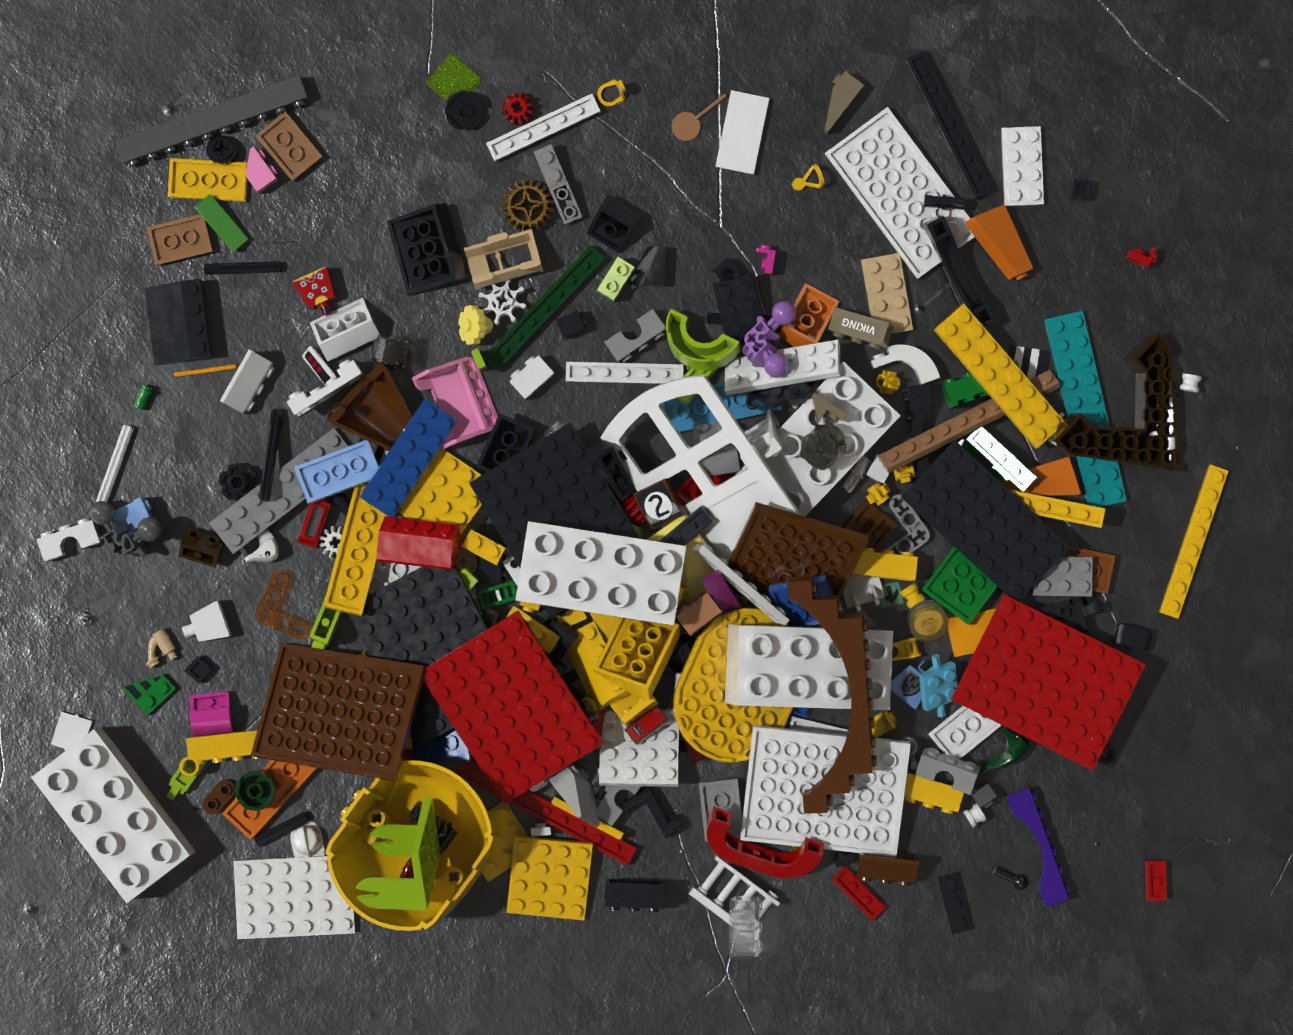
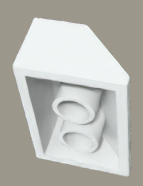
(344, 329)
(247, 382)

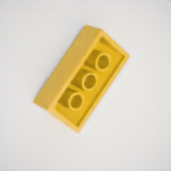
(584, 657)

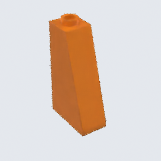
(1001, 241)
(1053, 480)

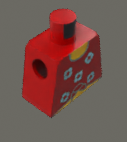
(316, 290)

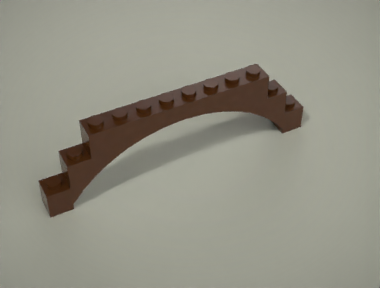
(849, 637)

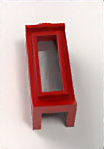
(314, 523)

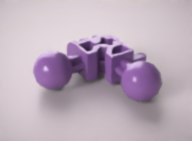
(764, 332)

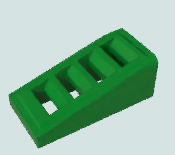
(483, 603)

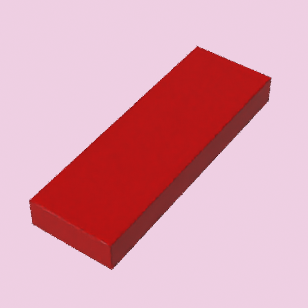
(858, 893)

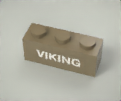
(860, 328)

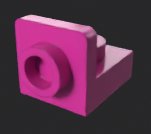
(767, 263)

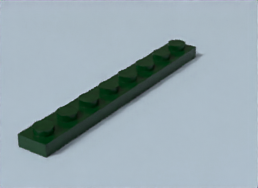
(544, 308)

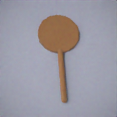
(687, 126)

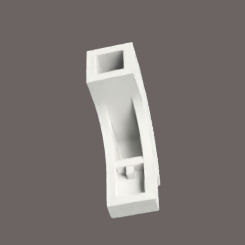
(914, 357)

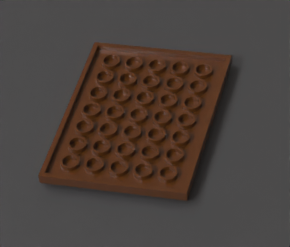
(338, 711)

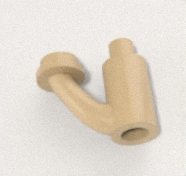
(165, 644)

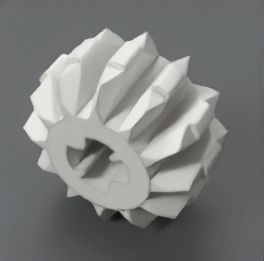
(330, 537)

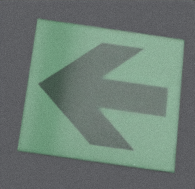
(892, 595)

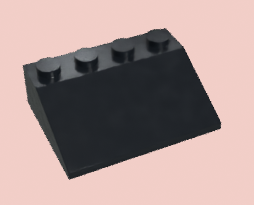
(427, 249)
(178, 322)

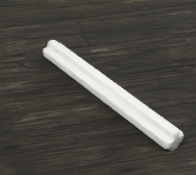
(115, 463)

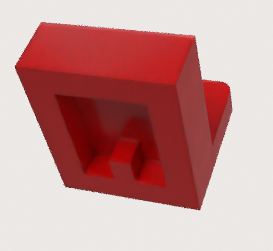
(1139, 258)

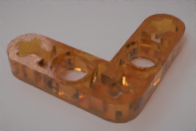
(275, 614)

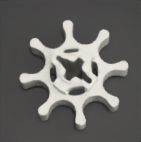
(507, 307)

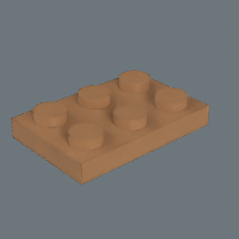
(289, 146)
(179, 239)

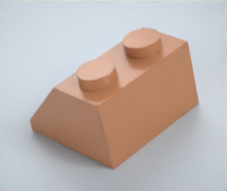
(698, 614)

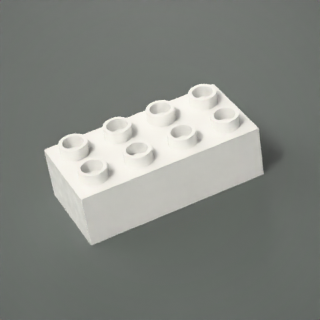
(866, 422)
(601, 573)
(799, 668)
(113, 814)

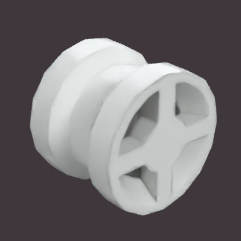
(1190, 383)
(974, 815)

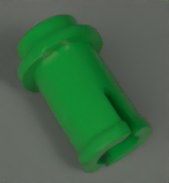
(143, 396)

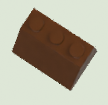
(887, 868)

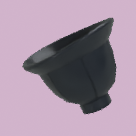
(681, 652)

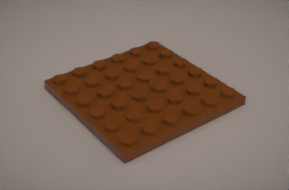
(789, 545)

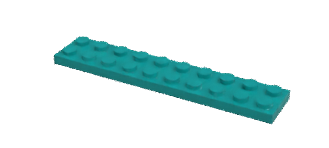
(1083, 395)

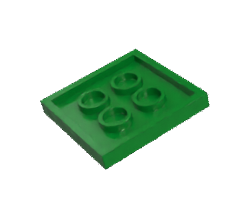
(959, 586)

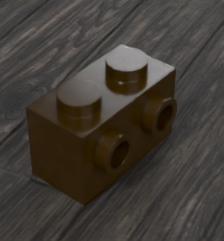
(201, 547)

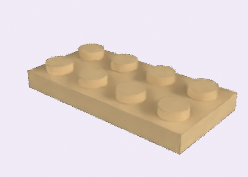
(887, 291)

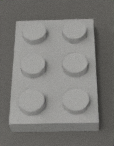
(1066, 578)
(723, 795)

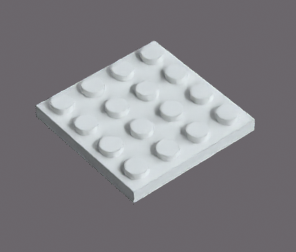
(646, 764)

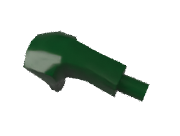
(1016, 748)

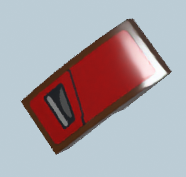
(647, 724)

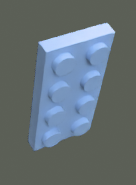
(336, 471)

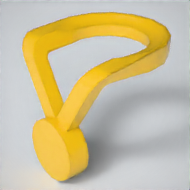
(620, 85)
(799, 183)

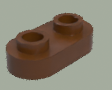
(219, 797)

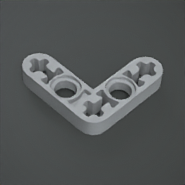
(911, 529)

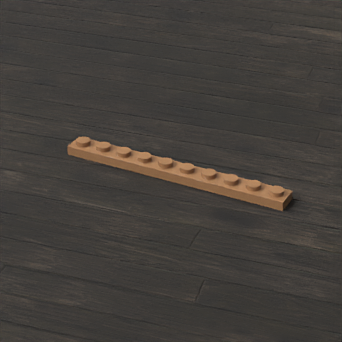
(955, 428)

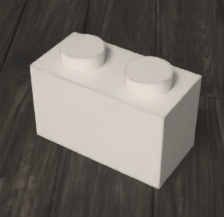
(531, 377)

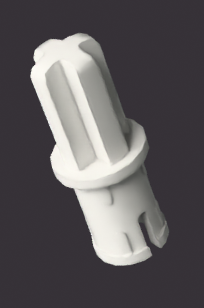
(856, 474)

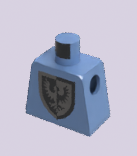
(907, 684)

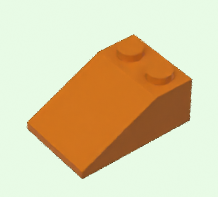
(812, 316)

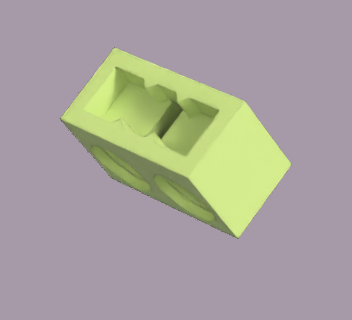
(615, 279)

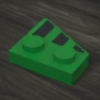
(150, 692)

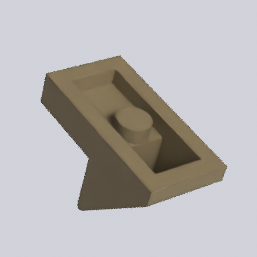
(822, 405)

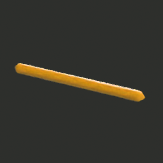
(205, 370)

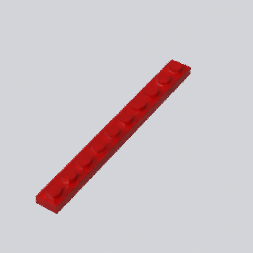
(554, 816)

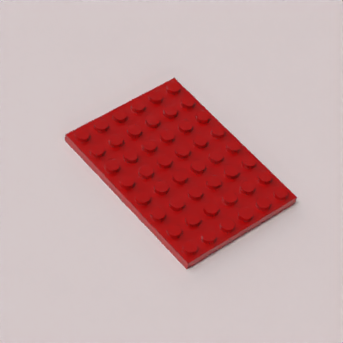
(1048, 682)
(511, 707)

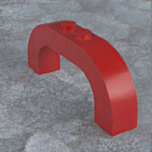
(756, 857)

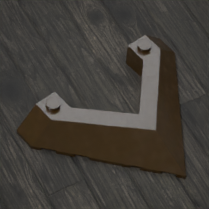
(1155, 433)

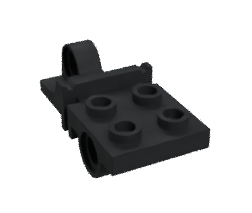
(1073, 611)

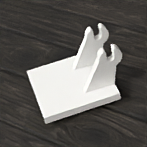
(862, 590)

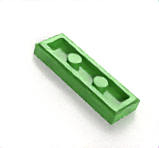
(221, 223)

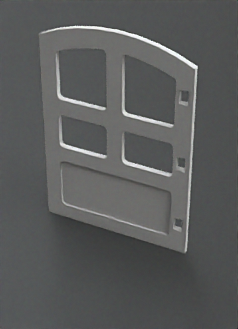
(726, 503)

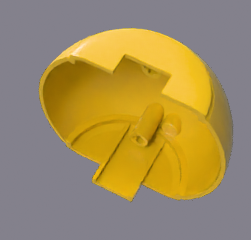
(354, 859)

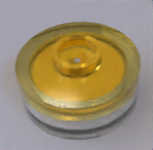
(927, 620)

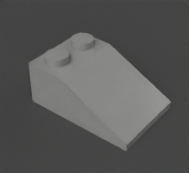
(577, 792)

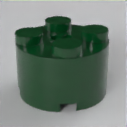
(247, 797)

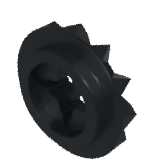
(213, 148)

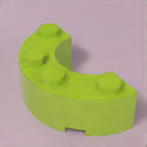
(696, 354)

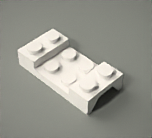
(301, 402)
(765, 437)

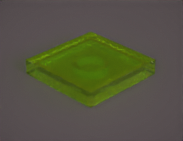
(452, 77)

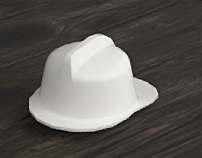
(307, 840)

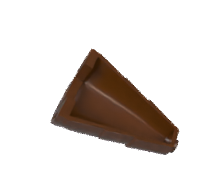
(372, 409)

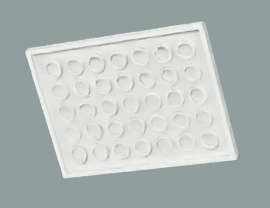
(793, 760)

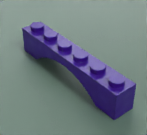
(1050, 885)

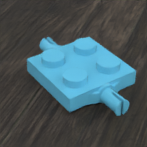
(938, 685)

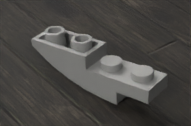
(557, 184)

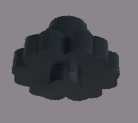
(237, 481)

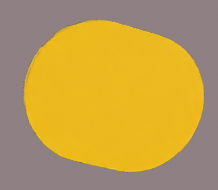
(700, 709)

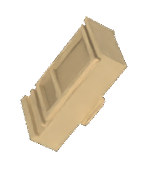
(497, 243)

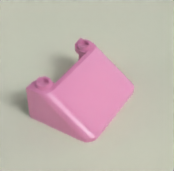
(462, 395)

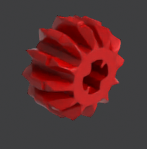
(523, 104)
(632, 510)

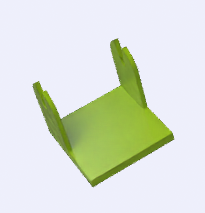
(423, 846)

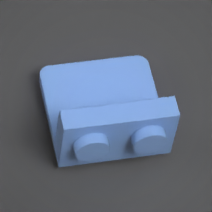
(133, 513)

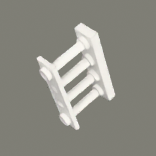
(717, 903)

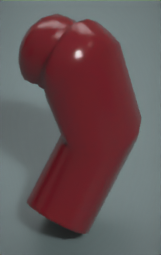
(407, 871)

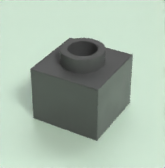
(984, 795)

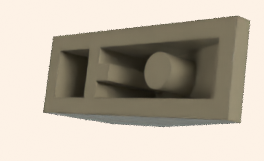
(842, 95)

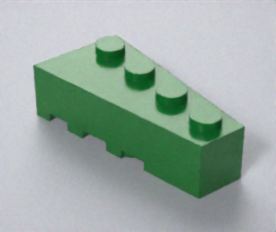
(963, 390)

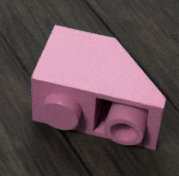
(258, 172)

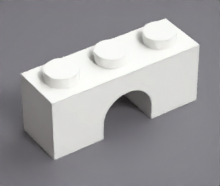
(52, 544)

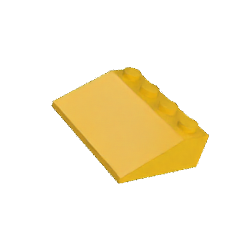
(637, 655)

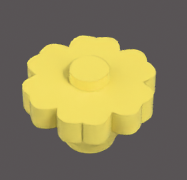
(474, 325)

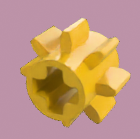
(888, 382)
(904, 473)
(878, 493)

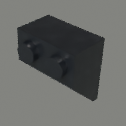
(613, 223)

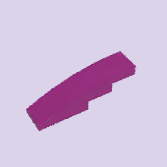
(721, 592)

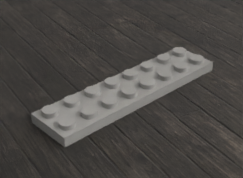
(251, 516)

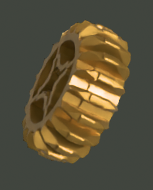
(536, 204)

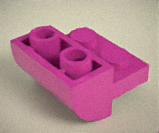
(210, 714)

